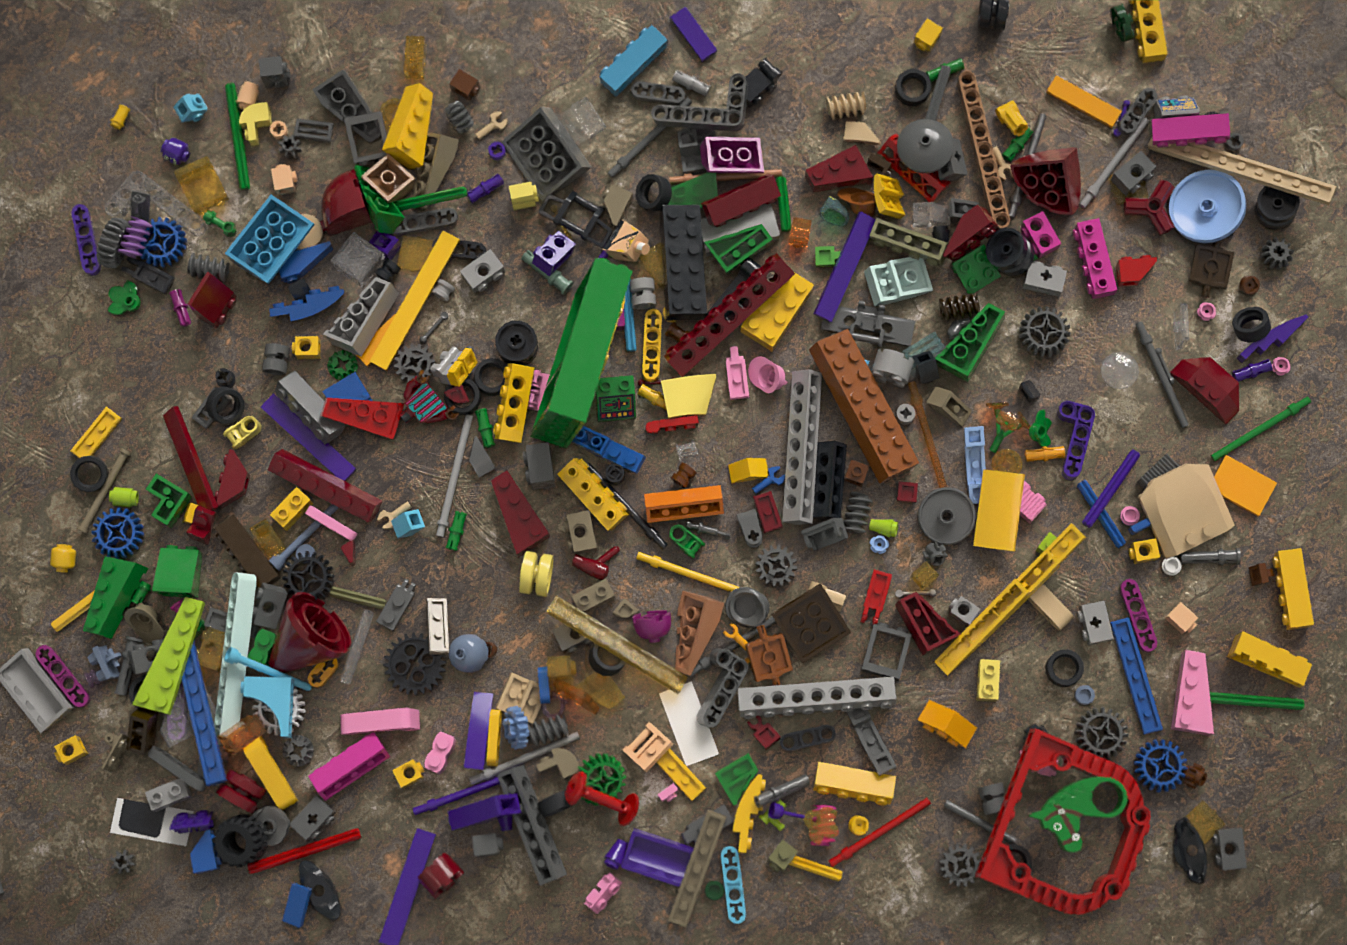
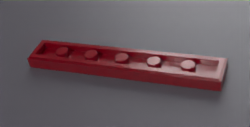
(189, 459)

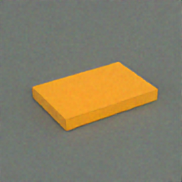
(1243, 485)

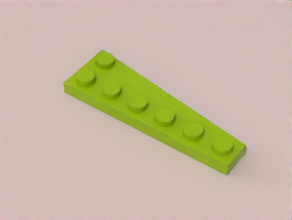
(166, 672)

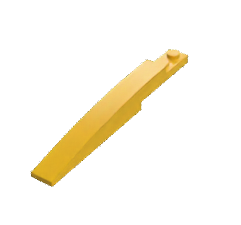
(1010, 599)

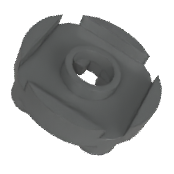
(279, 821)

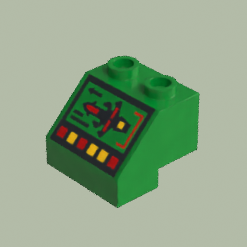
(615, 399)

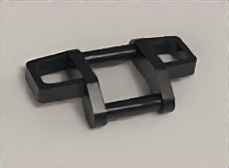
(559, 219)

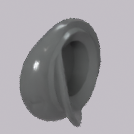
(747, 607)

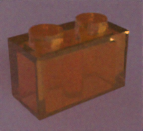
(242, 734)

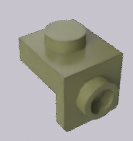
(781, 856)

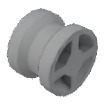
(443, 290)
(905, 418)

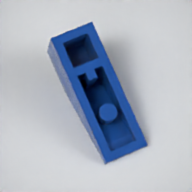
(303, 261)

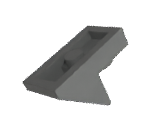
(959, 207)

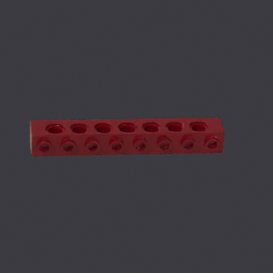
(726, 325)

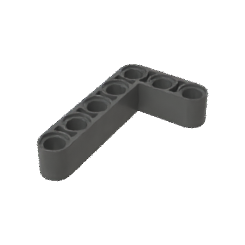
(708, 113)

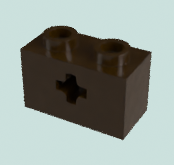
(141, 730)

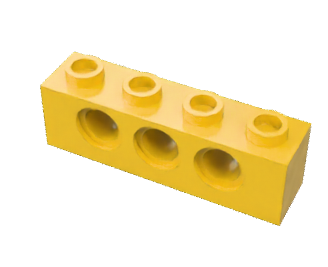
(1148, 51)
(524, 375)

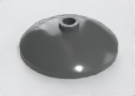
(925, 156)

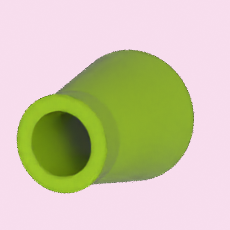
(885, 527)

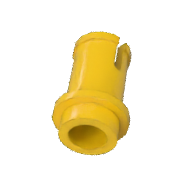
(120, 117)

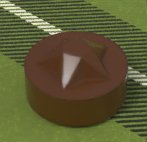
(1249, 284)

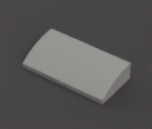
(763, 216)
(34, 690)

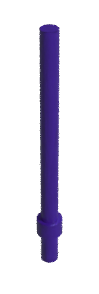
(433, 804)

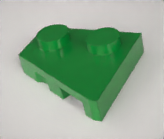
(737, 776)

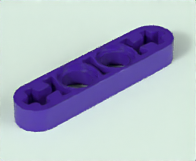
(87, 239)

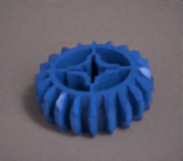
(168, 239)
(122, 527)
(1168, 768)

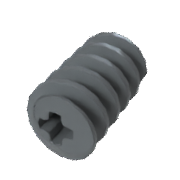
(201, 267)
(857, 513)
(548, 730)

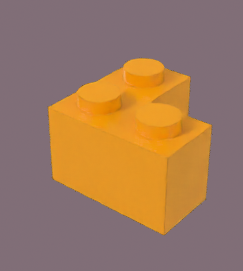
(947, 724)

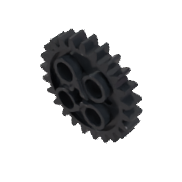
(399, 656)

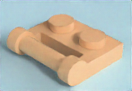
(651, 750)

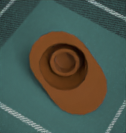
(859, 200)

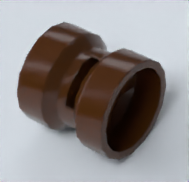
(684, 475)

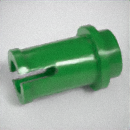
(141, 593)

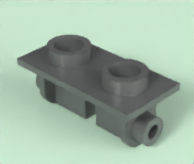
(140, 205)

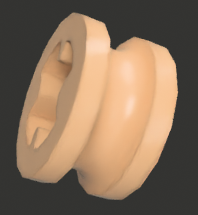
(274, 125)

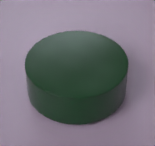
(714, 890)

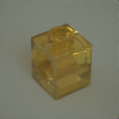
(924, 575)

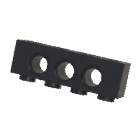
(829, 480)

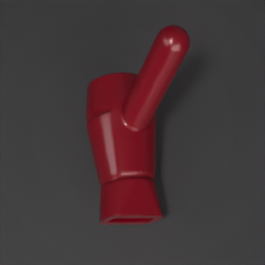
(593, 567)

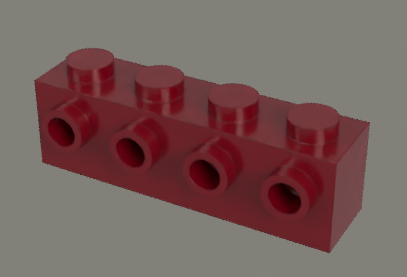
(740, 200)

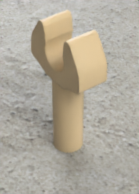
(492, 125)
(1002, 164)
(391, 515)

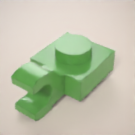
(826, 256)

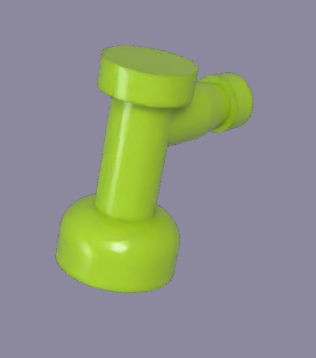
(765, 818)

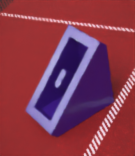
(386, 243)

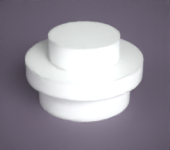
(1171, 566)

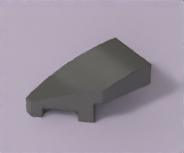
(479, 458)

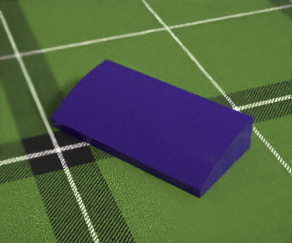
(657, 857)

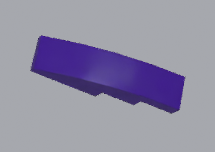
(1276, 335)
(478, 731)

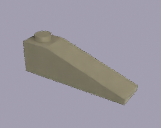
(437, 159)

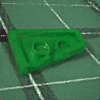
(695, 190)

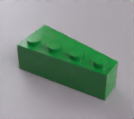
(112, 595)

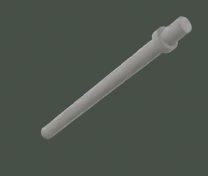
(442, 523)

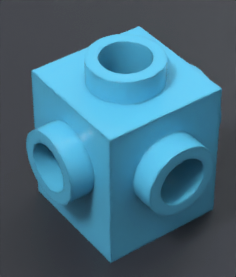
(190, 108)

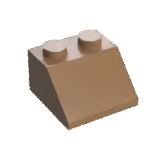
(389, 179)

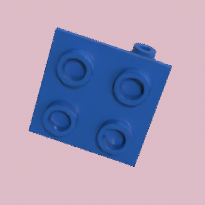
(348, 388)

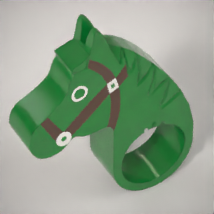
(1064, 808)

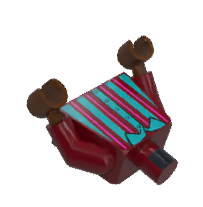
(424, 402)

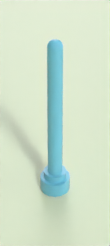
(234, 656)

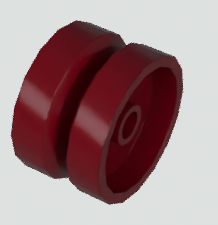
(241, 790)

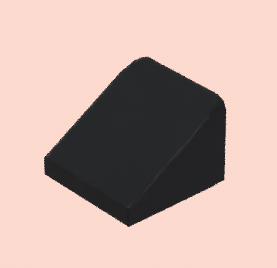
(299, 289)
(1029, 390)

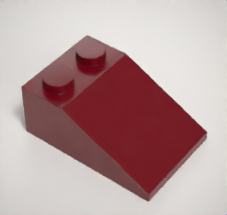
(212, 300)

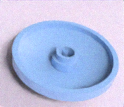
(1207, 206)

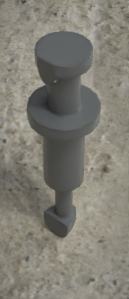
(705, 529)

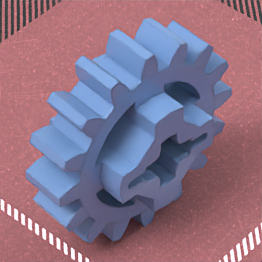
(516, 727)

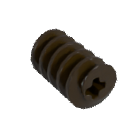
(959, 306)

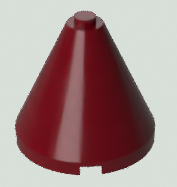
(308, 635)

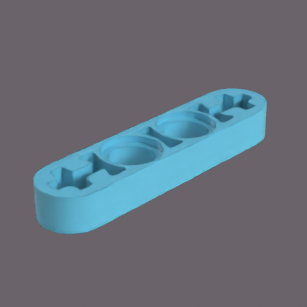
(736, 884)

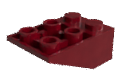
(971, 229)

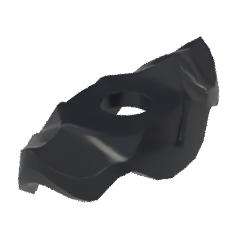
(1187, 835)
(327, 904)

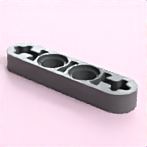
(421, 219)
(177, 768)

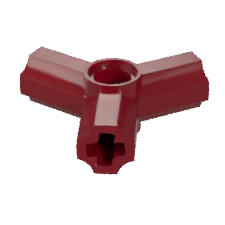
(1159, 217)

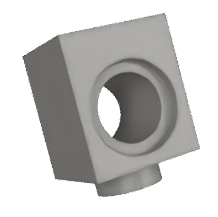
(964, 619)

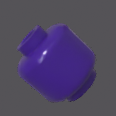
(175, 151)

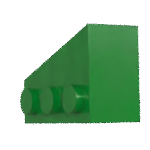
(734, 249)

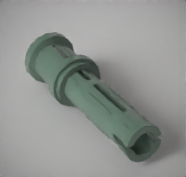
(555, 279)

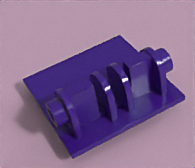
(184, 822)

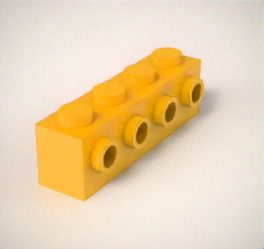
(593, 494)
(1293, 589)
(854, 783)

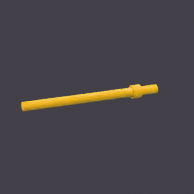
(656, 562)

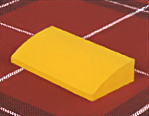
(999, 510)

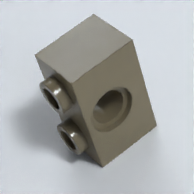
(577, 521)
(594, 596)

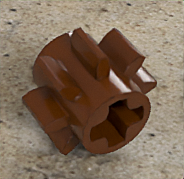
(1195, 775)

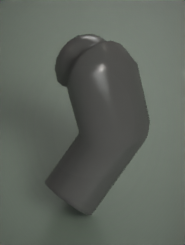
(956, 326)

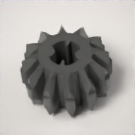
(459, 117)
(1272, 257)

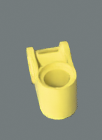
(241, 432)

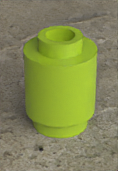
(124, 497)

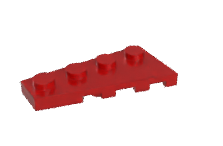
(370, 416)

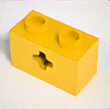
(291, 509)

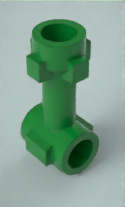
(228, 227)

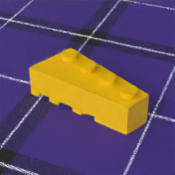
(410, 127)
(1269, 659)

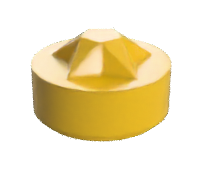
(858, 825)

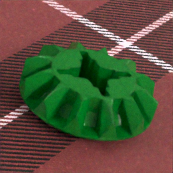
(333, 363)

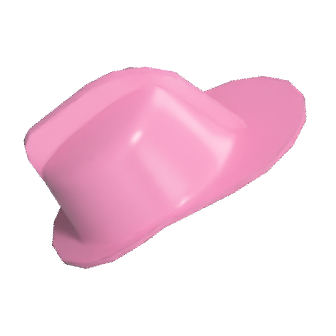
(766, 374)

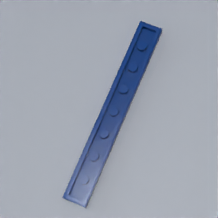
(202, 721)

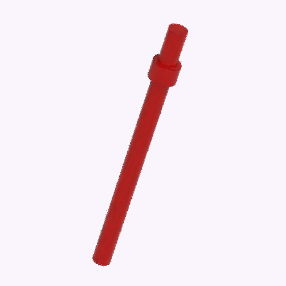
(846, 853)

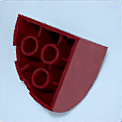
(1050, 179)
(343, 204)

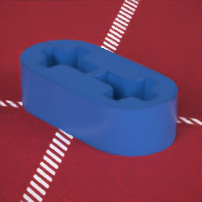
(544, 685)

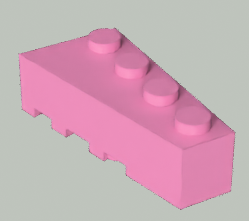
(1192, 700)

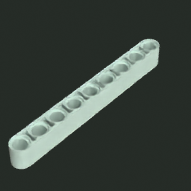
(236, 636)

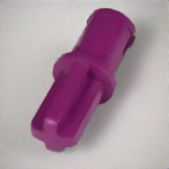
(180, 307)

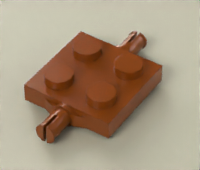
(768, 656)

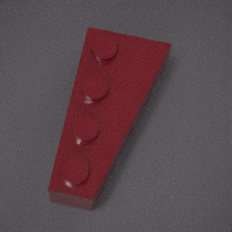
(521, 520)

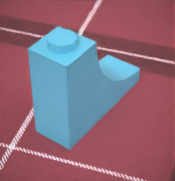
(275, 693)

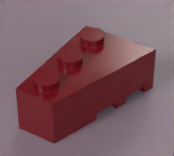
(839, 171)
(924, 623)

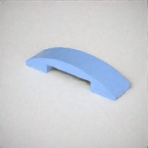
(974, 460)

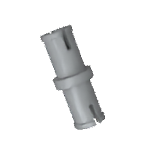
(691, 83)

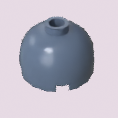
(468, 653)

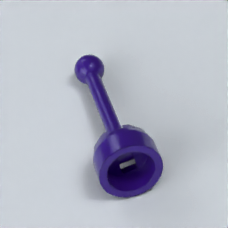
(776, 811)

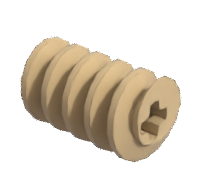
(846, 105)

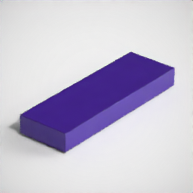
(693, 34)

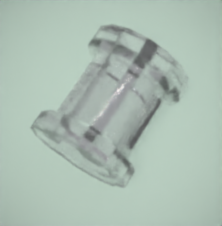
(693, 452)

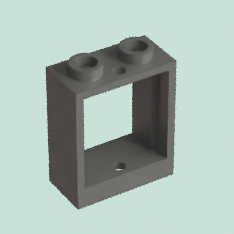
(365, 160)
(880, 670)

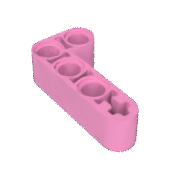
(380, 721)

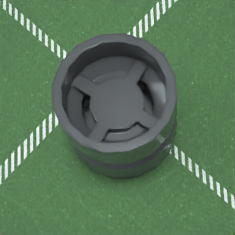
(275, 359)
(992, 798)

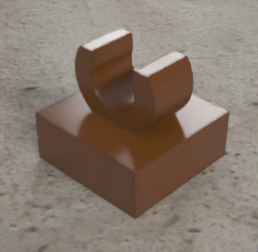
(1259, 574)

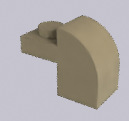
(563, 759)

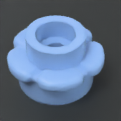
(879, 549)

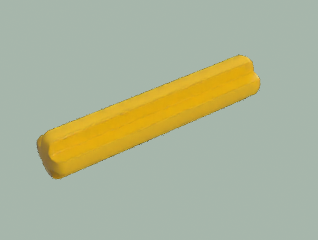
(72, 613)
(816, 868)

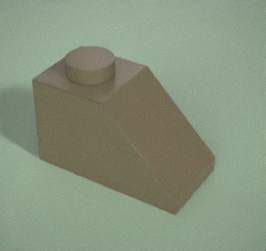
(617, 203)
(949, 406)

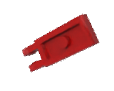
(670, 424)
(876, 594)

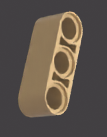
(1051, 607)

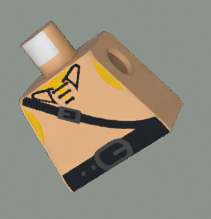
(626, 243)

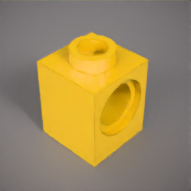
(928, 35)
(314, 351)
(1150, 545)
(78, 746)
(399, 773)

